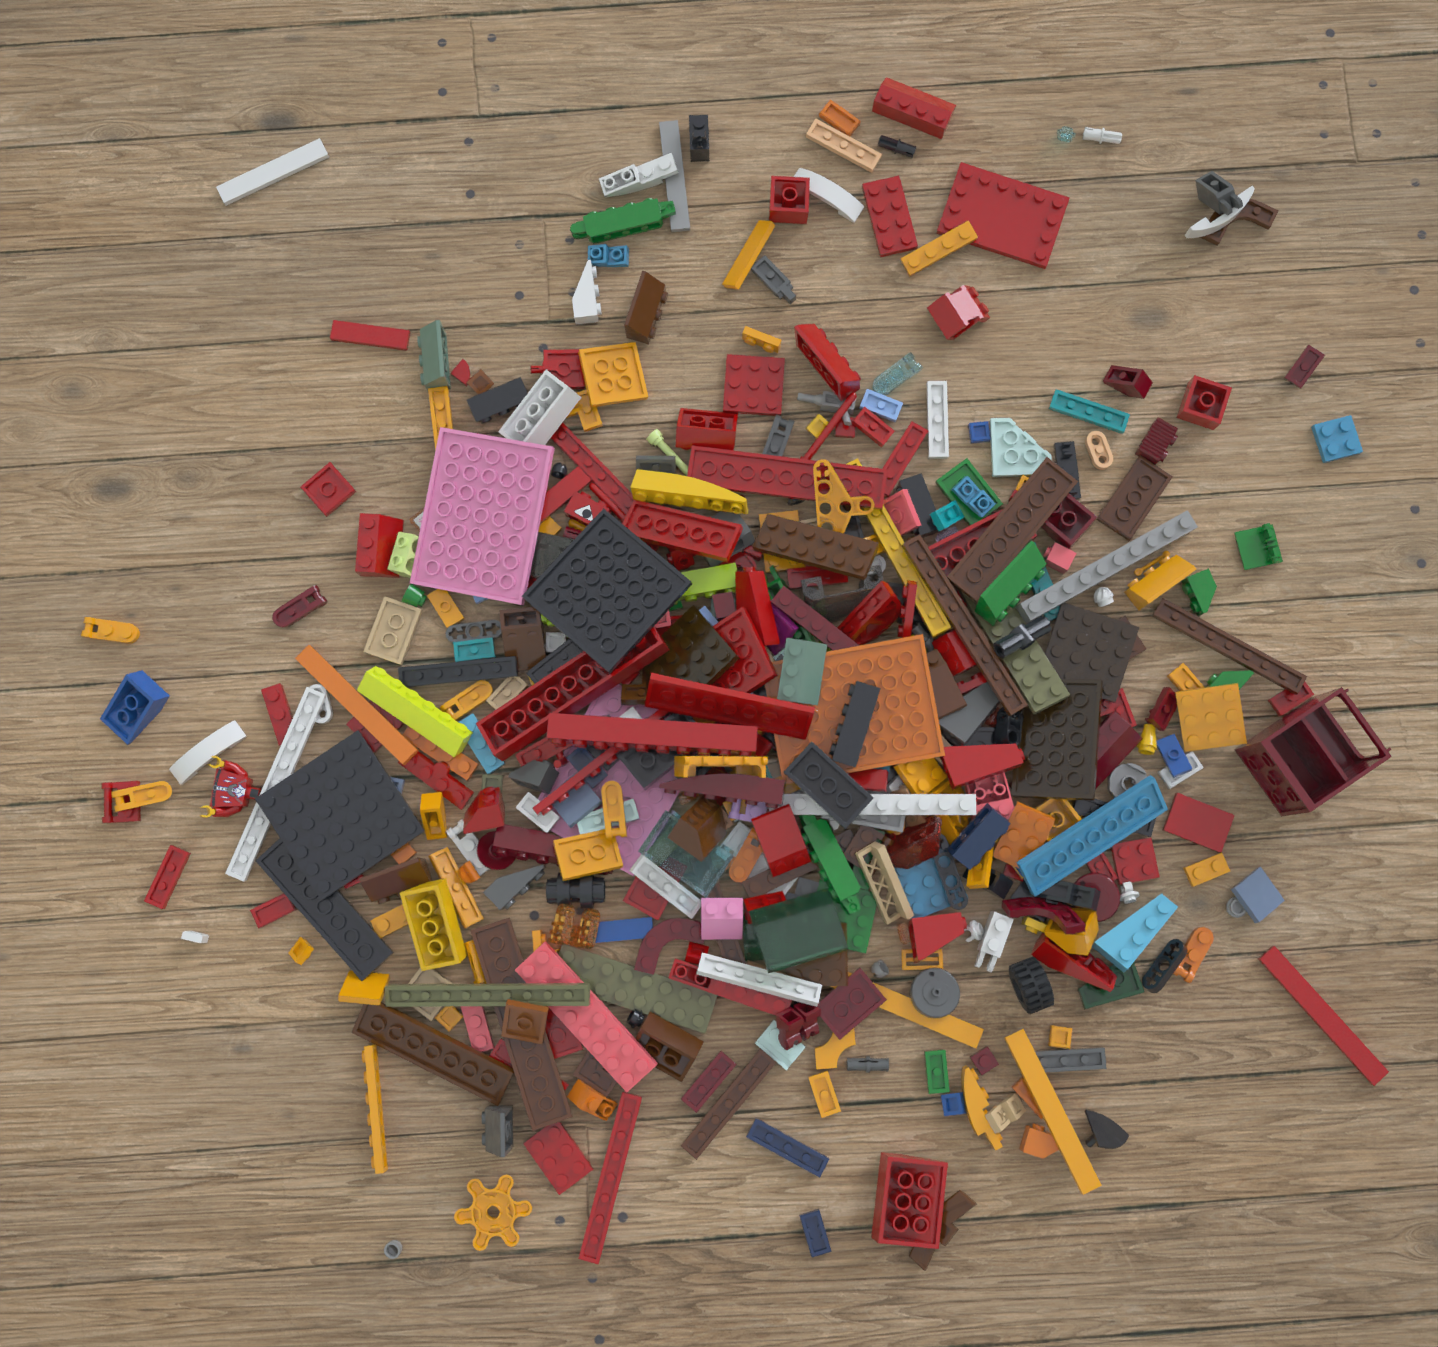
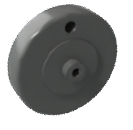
(934, 993)

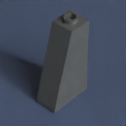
(964, 723)

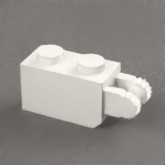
(993, 939)

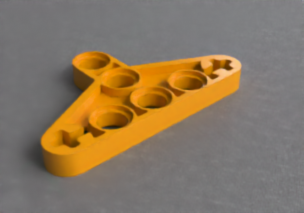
(836, 495)

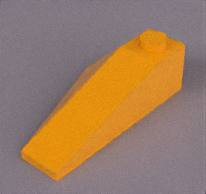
(951, 824)

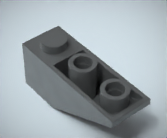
(506, 888)

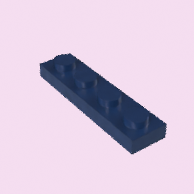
(787, 1147)

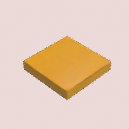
(364, 992)

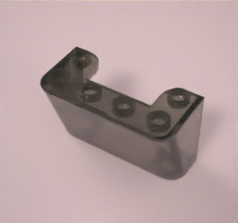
(839, 605)

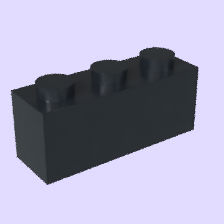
(497, 400)
(922, 503)

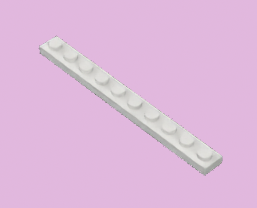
(282, 768)
(894, 804)

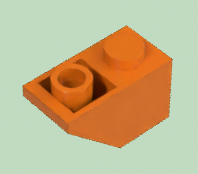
(591, 1100)
(1037, 1141)

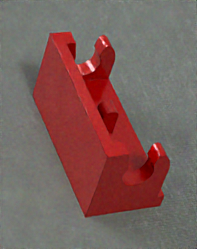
(761, 901)

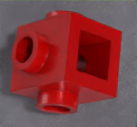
(680, 559)

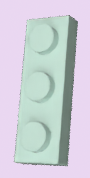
(595, 820)

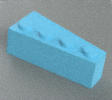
(1131, 936)

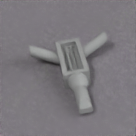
(828, 402)

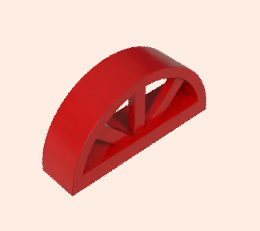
(872, 615)

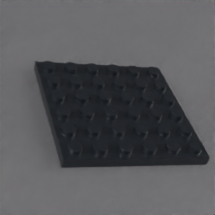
(607, 590)
(340, 815)

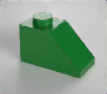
(1229, 677)

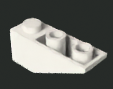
(584, 299)

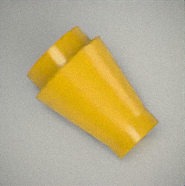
(1148, 744)

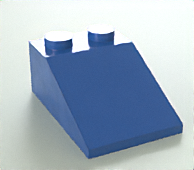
(134, 706)

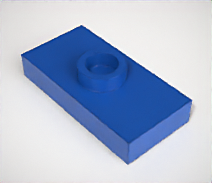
(1173, 755)

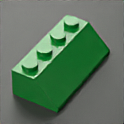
(1011, 584)

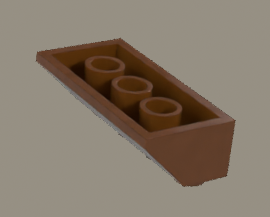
(700, 828)

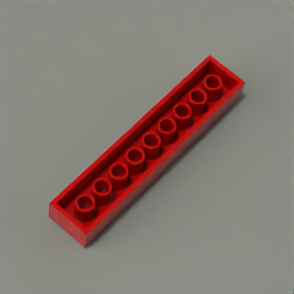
(561, 692)
(651, 734)

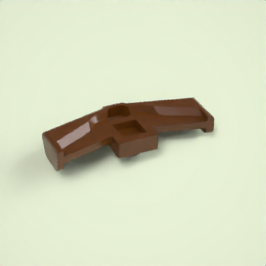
(953, 1209)

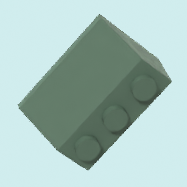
(434, 356)
(802, 671)

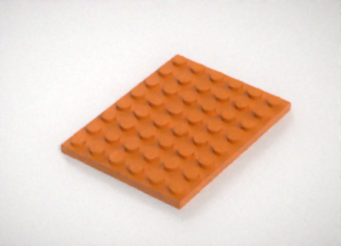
(904, 716)

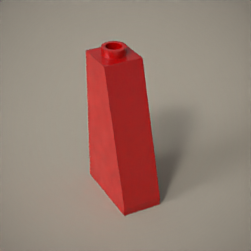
(754, 595)
(977, 762)

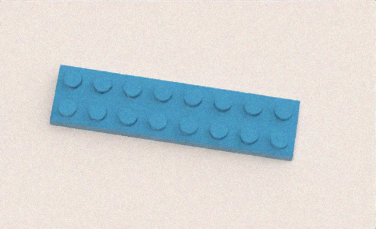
(1092, 835)

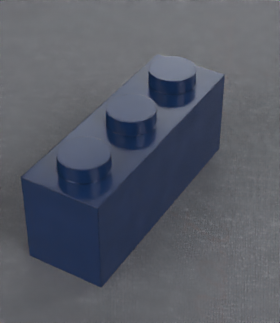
(979, 836)

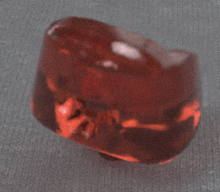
(991, 722)

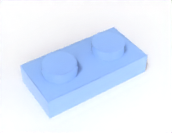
(881, 405)

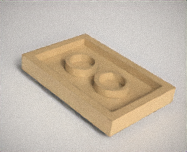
(393, 630)

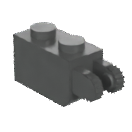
(1217, 193)

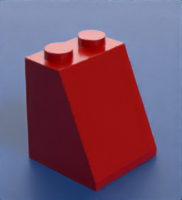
(934, 932)

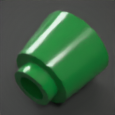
(414, 596)

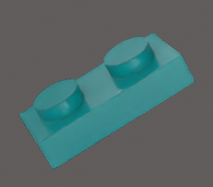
(947, 515)
(474, 649)

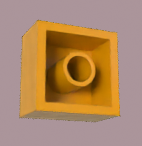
(1062, 811)

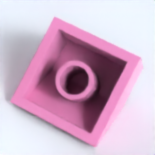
(721, 918)

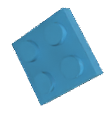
(1337, 439)

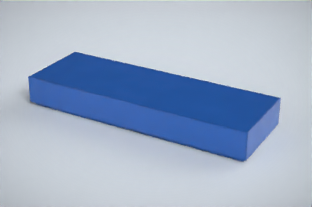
(623, 929)

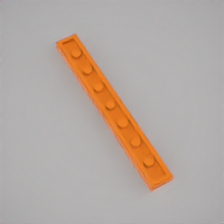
(356, 704)

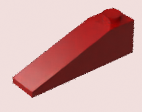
(1082, 967)

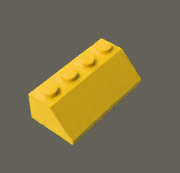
(433, 925)

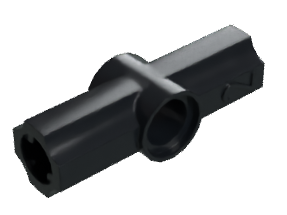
(1022, 637)

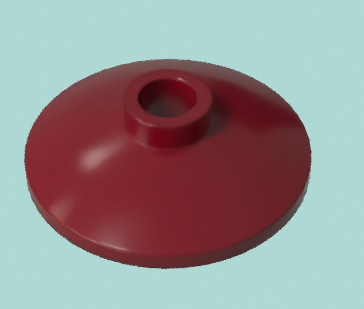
(487, 858)

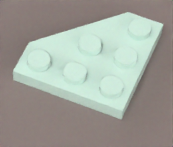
(1012, 450)

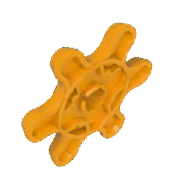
(489, 1226)

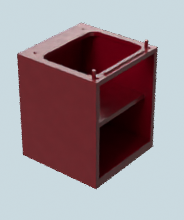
(1317, 750)

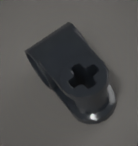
(1008, 729)

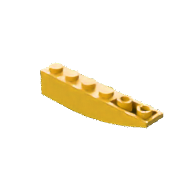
(685, 491)

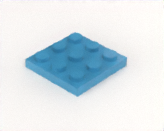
(924, 887)

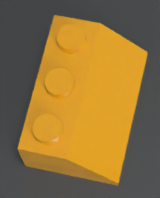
(1158, 580)

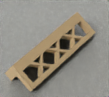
(891, 881)

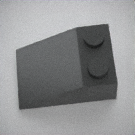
(498, 1129)

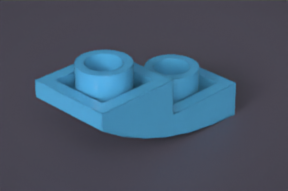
(606, 256)
(973, 497)

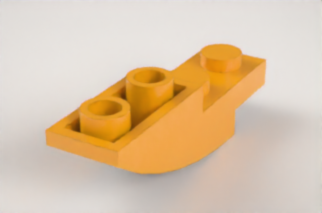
(975, 1101)

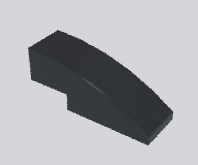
(1072, 895)

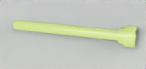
(656, 439)

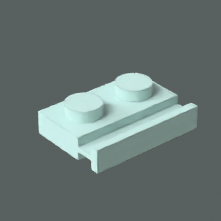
(770, 1044)

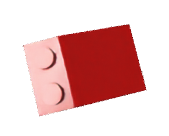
(780, 840)

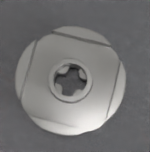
(1124, 772)

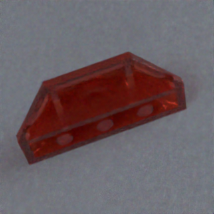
(916, 843)

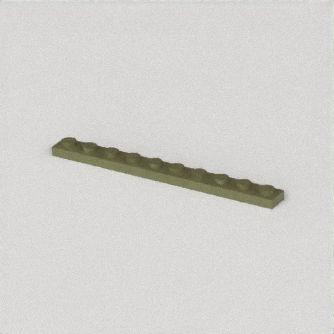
(486, 994)

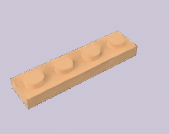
(843, 145)

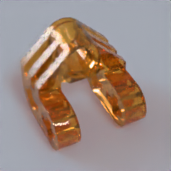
(567, 933)

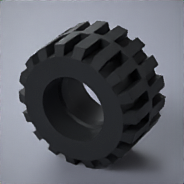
(1031, 985)

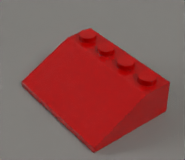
(909, 1201)

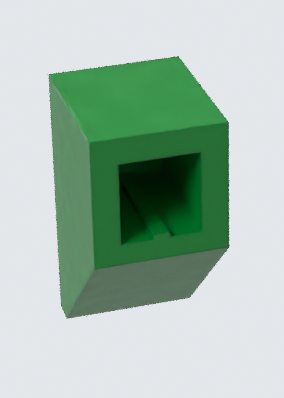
(1200, 591)

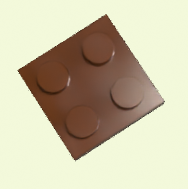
(524, 1021)

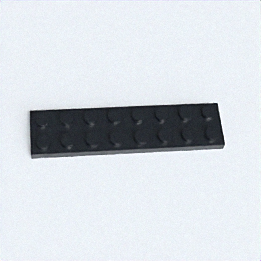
(333, 917)

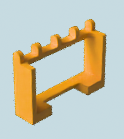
(686, 765)

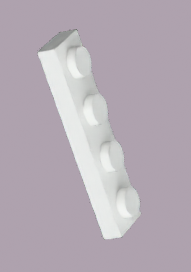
(937, 420)
(666, 886)

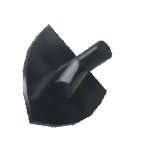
(1105, 1131)

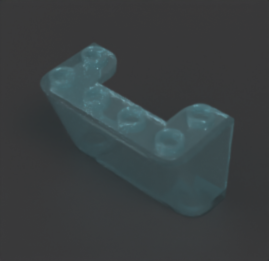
(698, 875)

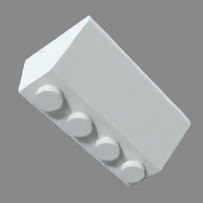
(541, 411)

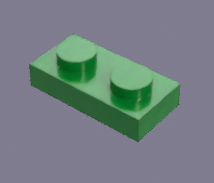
(936, 1071)

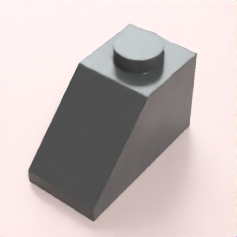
(536, 776)

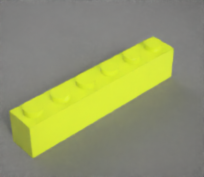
(415, 711)

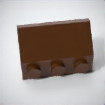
(645, 309)
(396, 879)
(669, 1046)

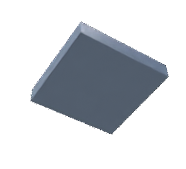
(578, 804)
(1257, 895)

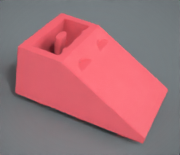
(994, 792)

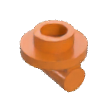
(468, 873)

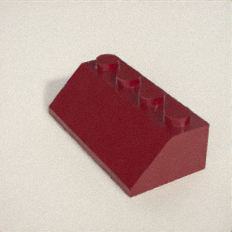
(1115, 743)

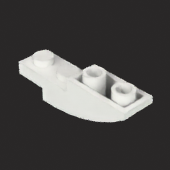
(638, 178)

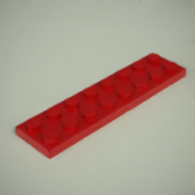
(729, 706)

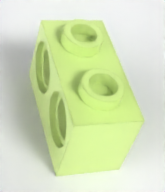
(403, 554)

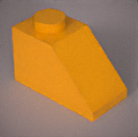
(433, 815)

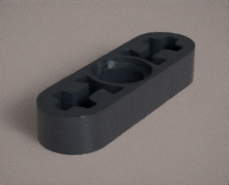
(1165, 974)

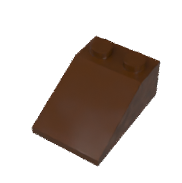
(945, 689)

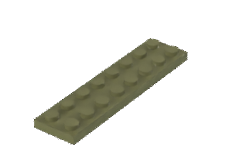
(1027, 668)
(642, 991)

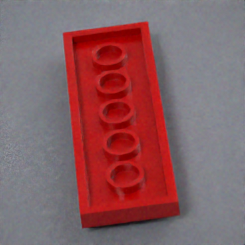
(683, 530)

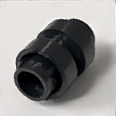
(581, 890)

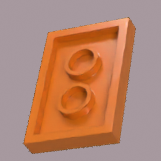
(1025, 834)

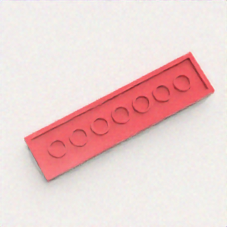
(592, 1024)

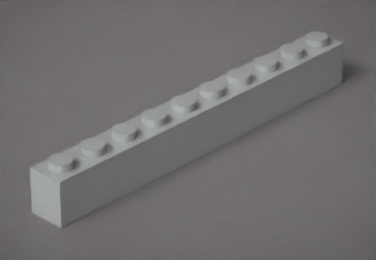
(1106, 567)

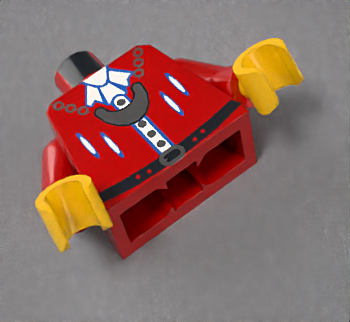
(230, 790)

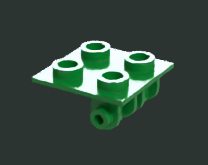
(1258, 547)

